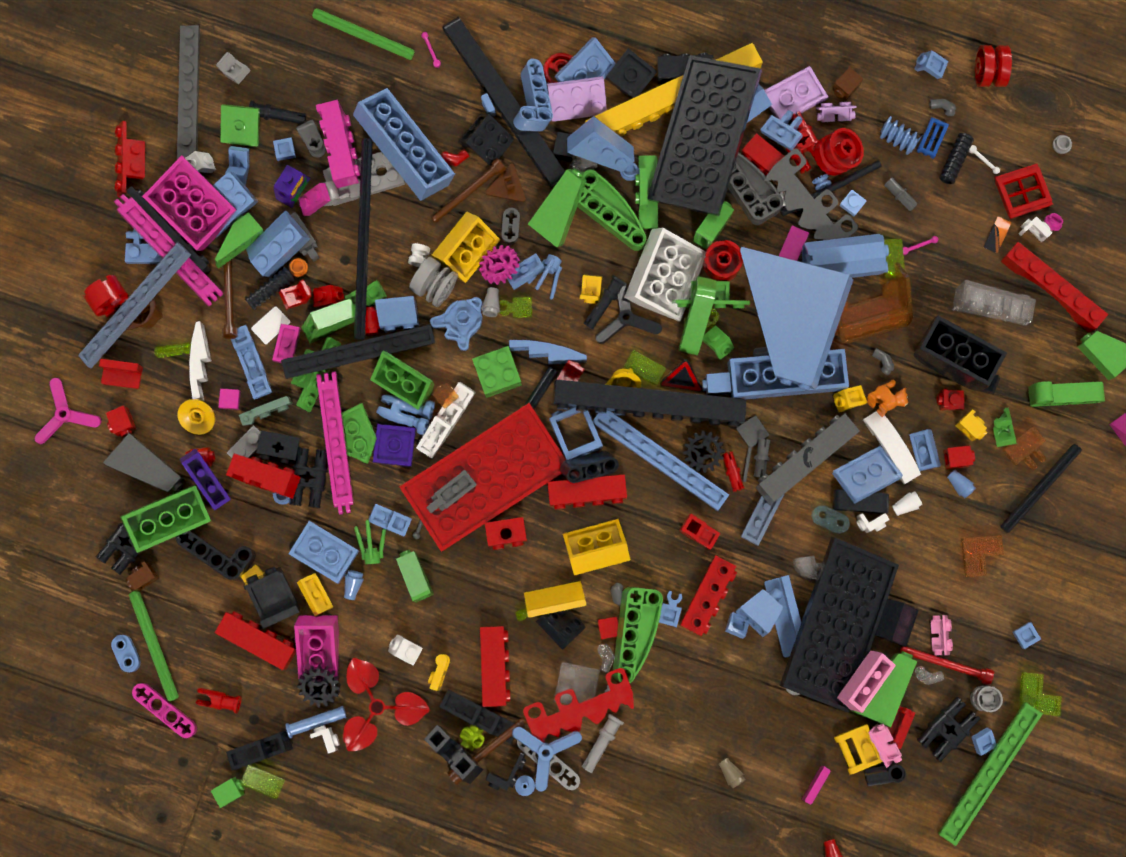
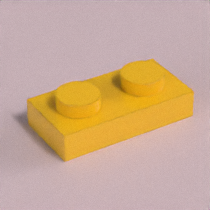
(315, 594)

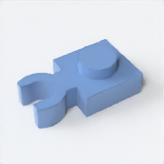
(669, 612)

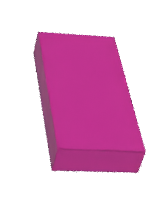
(793, 243)
(816, 785)

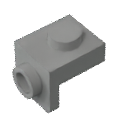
(232, 68)

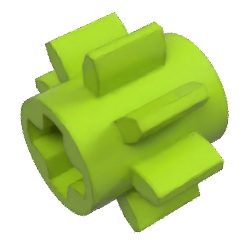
(472, 737)

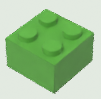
(497, 372)

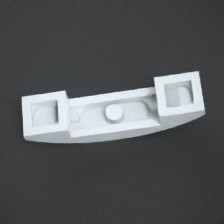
(893, 445)

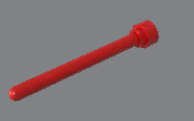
(984, 675)

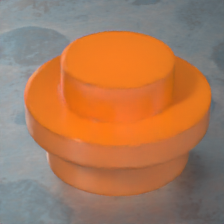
(298, 267)

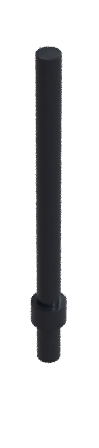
(840, 183)

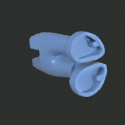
(398, 405)

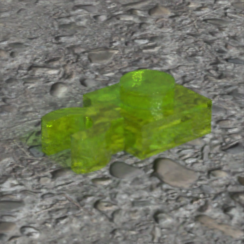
(520, 307)

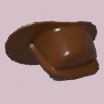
(147, 318)

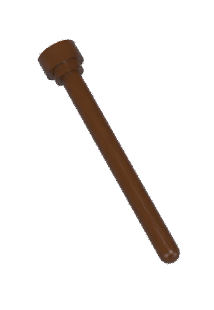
(495, 169)
(229, 330)
(489, 748)

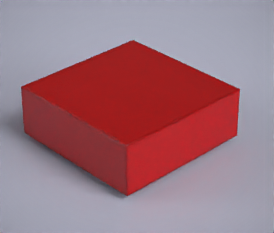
(608, 627)

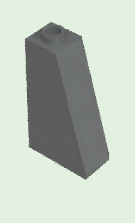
(141, 463)

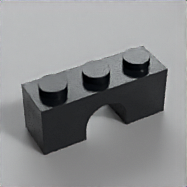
(454, 754)

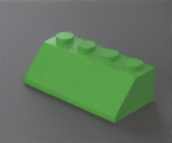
(165, 518)

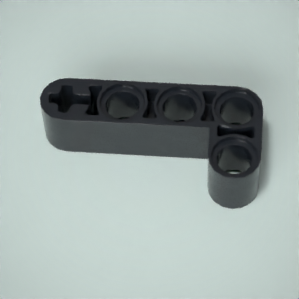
(212, 552)

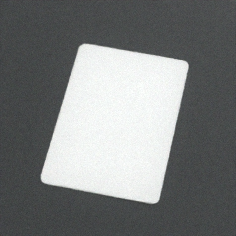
(269, 325)

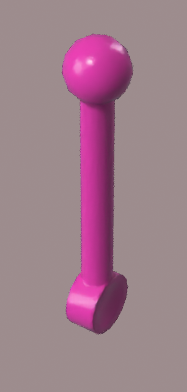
(436, 63)
(934, 239)

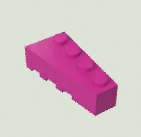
(339, 144)

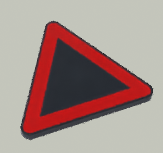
(682, 378)

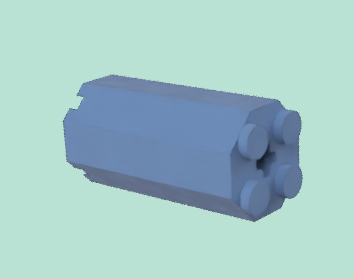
(850, 255)

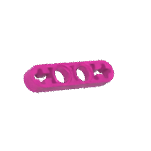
(164, 710)

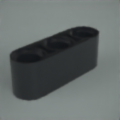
(597, 469)
(876, 503)

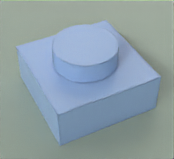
(852, 203)

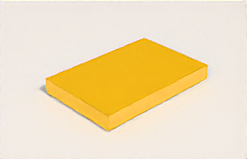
(554, 599)

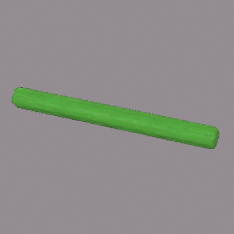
(363, 34)
(153, 645)

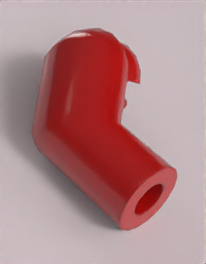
(453, 159)

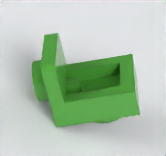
(718, 342)

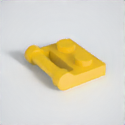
(437, 677)
(864, 746)

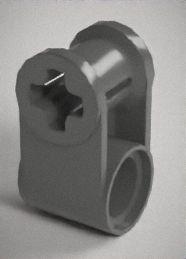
(311, 136)

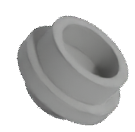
(1062, 144)

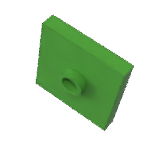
(240, 125)

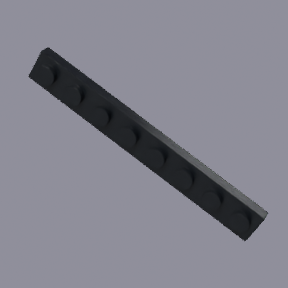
(357, 351)

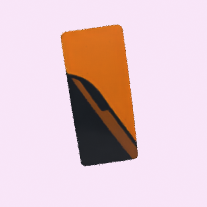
(997, 234)

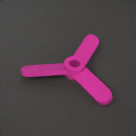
(71, 415)

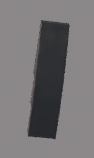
(476, 714)

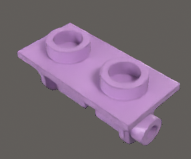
(828, 112)

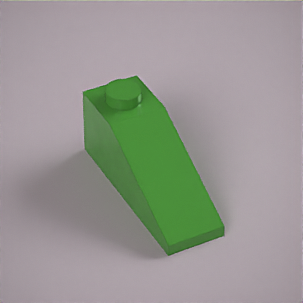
(240, 237)

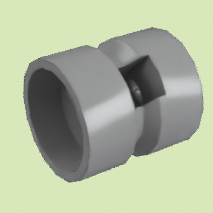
(986, 698)

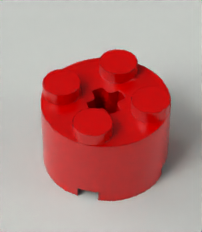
(718, 251)
(105, 296)

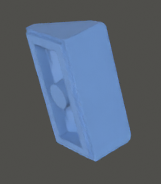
(925, 450)

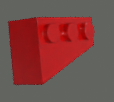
(263, 475)

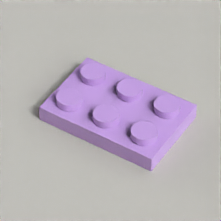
(577, 98)

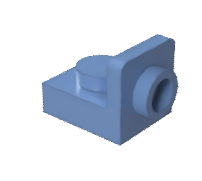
(931, 63)

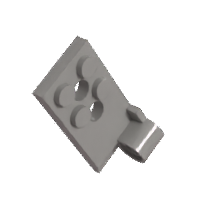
(378, 183)

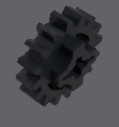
(706, 443)
(319, 677)

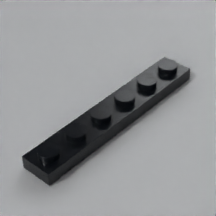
(200, 261)

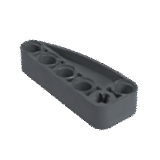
(753, 185)

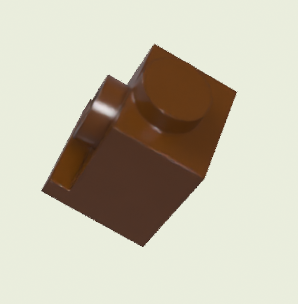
(141, 577)

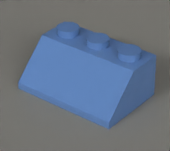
(277, 245)

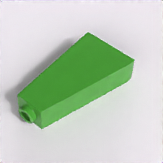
(558, 209)
(888, 698)

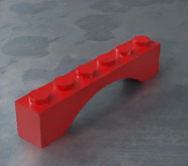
(1079, 306)

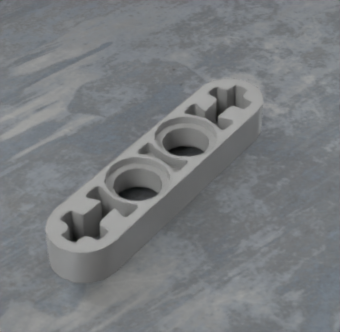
(563, 782)

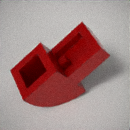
(699, 531)

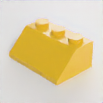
(466, 246)
(596, 547)

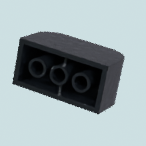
(959, 355)

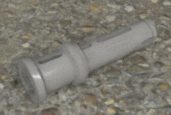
(606, 735)

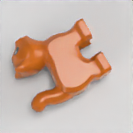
(886, 398)

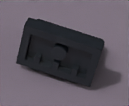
(487, 138)

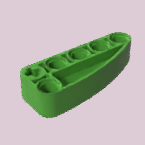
(612, 203)
(642, 627)

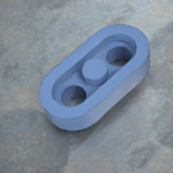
(125, 653)

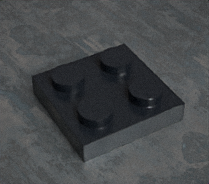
(631, 74)

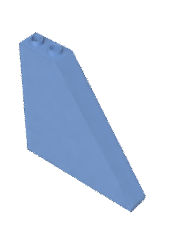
(797, 313)

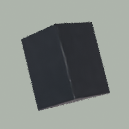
(896, 622)

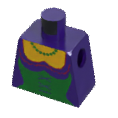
(291, 184)

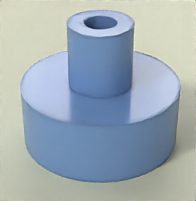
(527, 780)

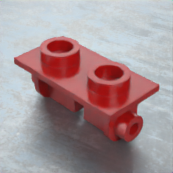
(901, 726)

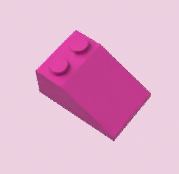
(317, 642)

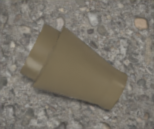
(731, 773)

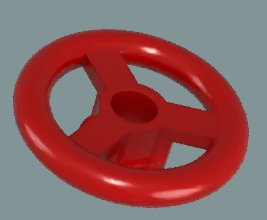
(555, 66)

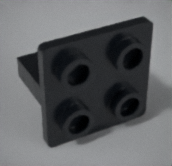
(561, 626)

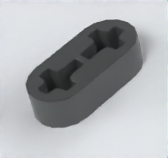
(515, 226)

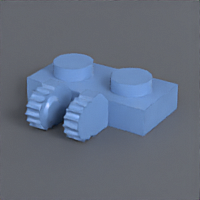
(781, 132)

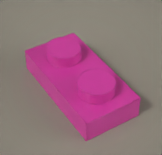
(314, 199)
(286, 342)

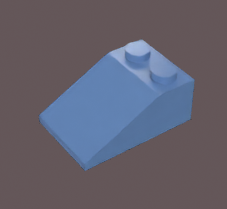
(236, 194)

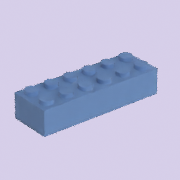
(403, 144)
(756, 378)

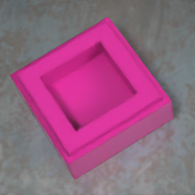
(229, 399)

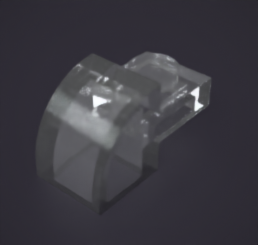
(807, 567)

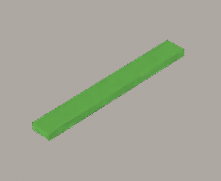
(990, 773)

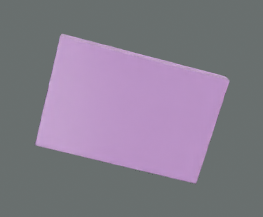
(796, 93)

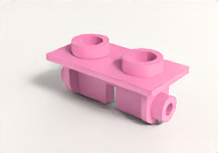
(942, 628)
(880, 737)

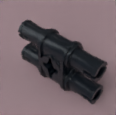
(315, 485)
(115, 543)
(959, 730)

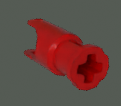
(219, 700)

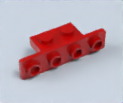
(129, 159)

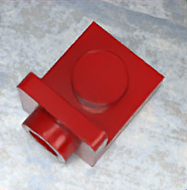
(950, 399)

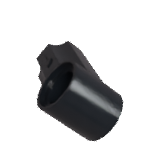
(882, 775)

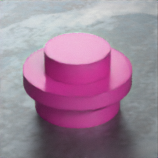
(1054, 221)

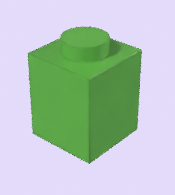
(228, 792)

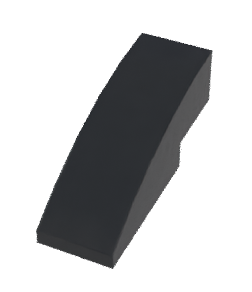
(259, 750)

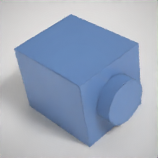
(717, 384)

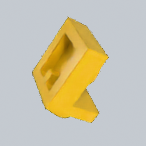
(849, 398)

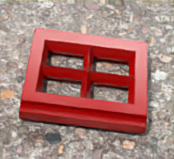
(1028, 207)

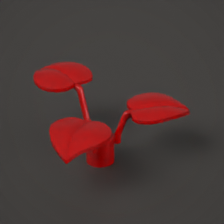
(357, 730)

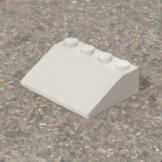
(665, 273)

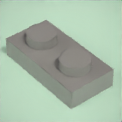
(247, 444)

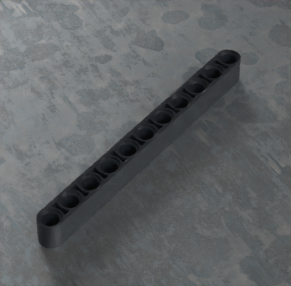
(502, 99)

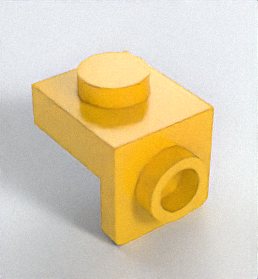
(591, 288)

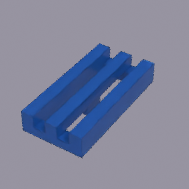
(927, 151)

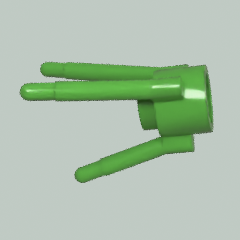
(371, 555)

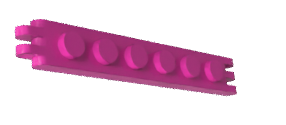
(162, 244)
(335, 442)

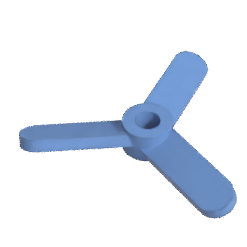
(544, 760)

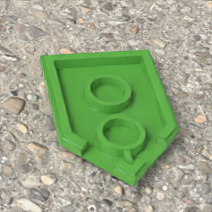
(358, 433)

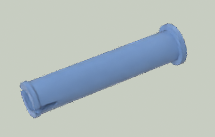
(315, 721)

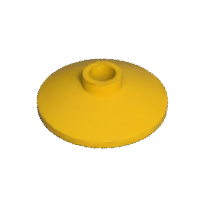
(191, 421)

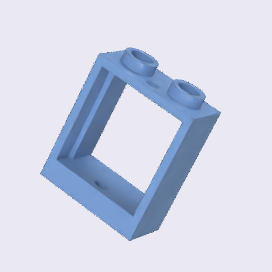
(580, 451)

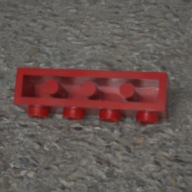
(708, 595)

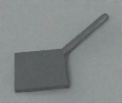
(751, 432)

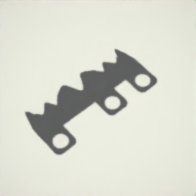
(798, 197)

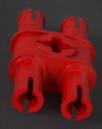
(809, 144)

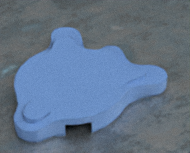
(461, 320)

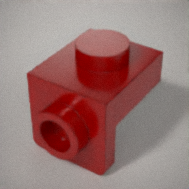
(295, 295)
(327, 296)
(571, 371)

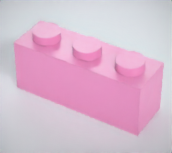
(866, 681)

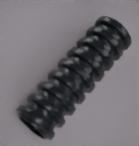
(956, 158)
(269, 288)

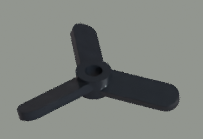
(634, 320)

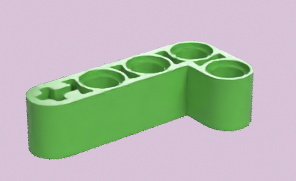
(698, 315)
(1065, 394)

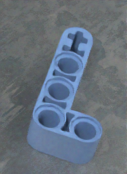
(538, 110)

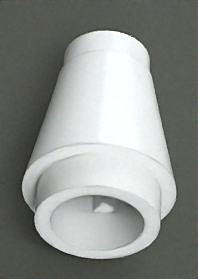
(907, 504)

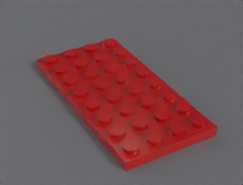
(505, 465)

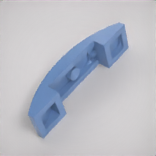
(251, 363)

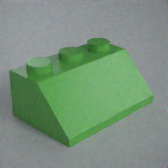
(402, 380)

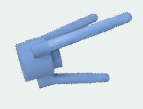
(551, 265)

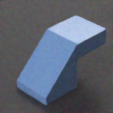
(239, 162)

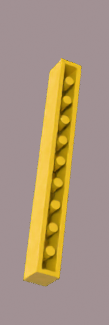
(663, 98)

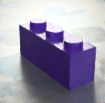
(205, 479)

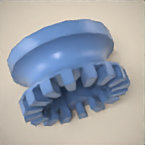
(821, 182)

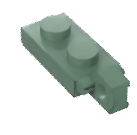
(264, 411)

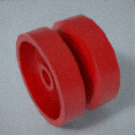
(993, 65)
(839, 151)

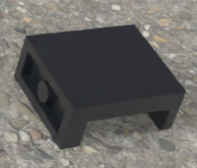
(272, 596)

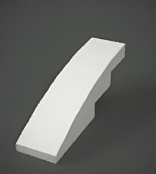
(198, 356)
(445, 421)

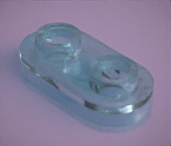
(830, 519)

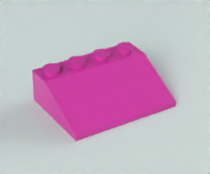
(190, 204)

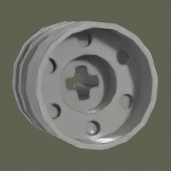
(431, 280)

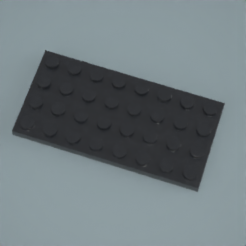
(704, 135)
(838, 622)

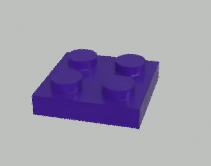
(394, 445)

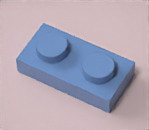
(528, 269)

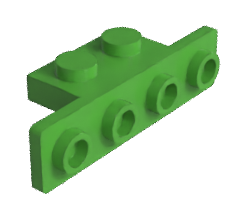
(647, 209)
(720, 300)
(309, 381)

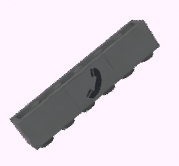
(807, 459)

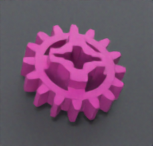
(497, 265)

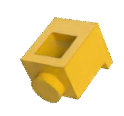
(972, 426)

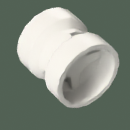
(419, 254)

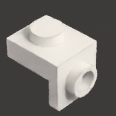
(201, 162)
(1037, 227)
(877, 524)
(404, 649)
(331, 740)

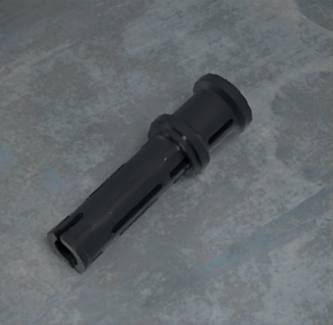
(268, 112)
(609, 293)

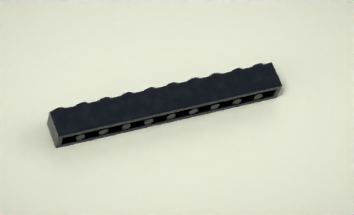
(648, 402)

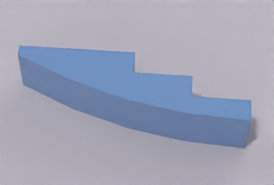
(555, 353)

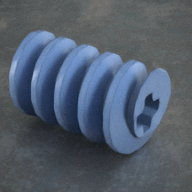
(899, 136)

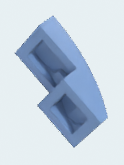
(389, 520)

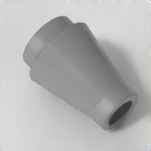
(491, 303)

